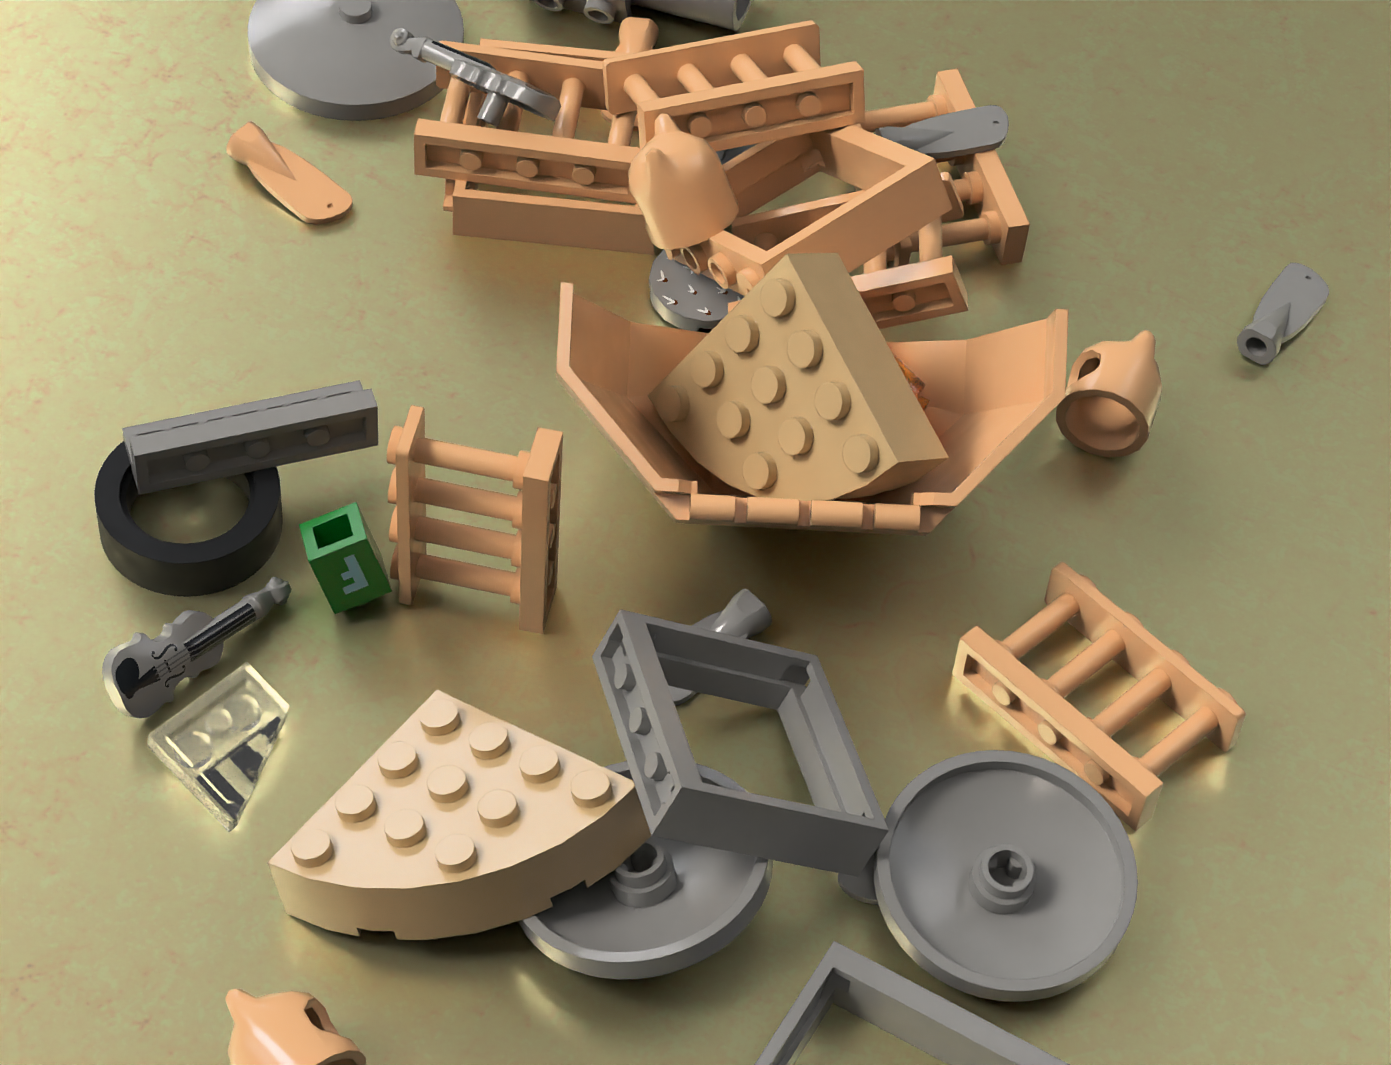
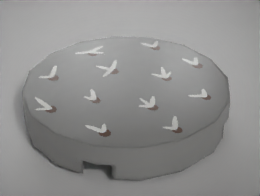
(687, 298)

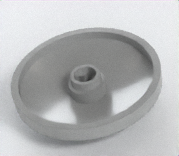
(339, 54)
(1005, 875)
(657, 909)

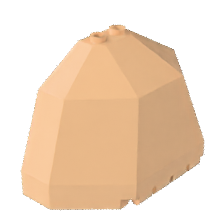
(981, 406)

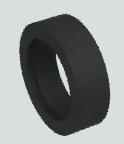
(186, 567)

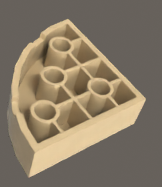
(799, 393)
(457, 830)

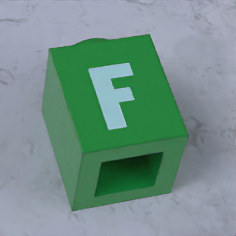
(345, 558)

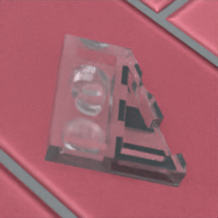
(223, 742)

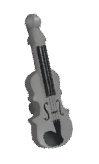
(479, 75)
(146, 671)

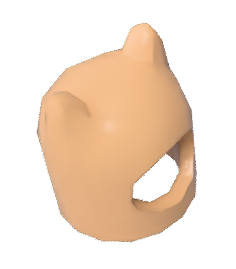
(681, 188)
(1112, 397)
(285, 1031)

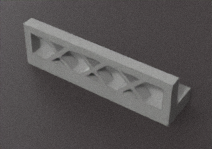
(251, 436)

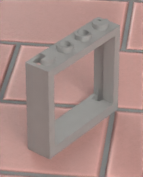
(649, 654)
(899, 1009)

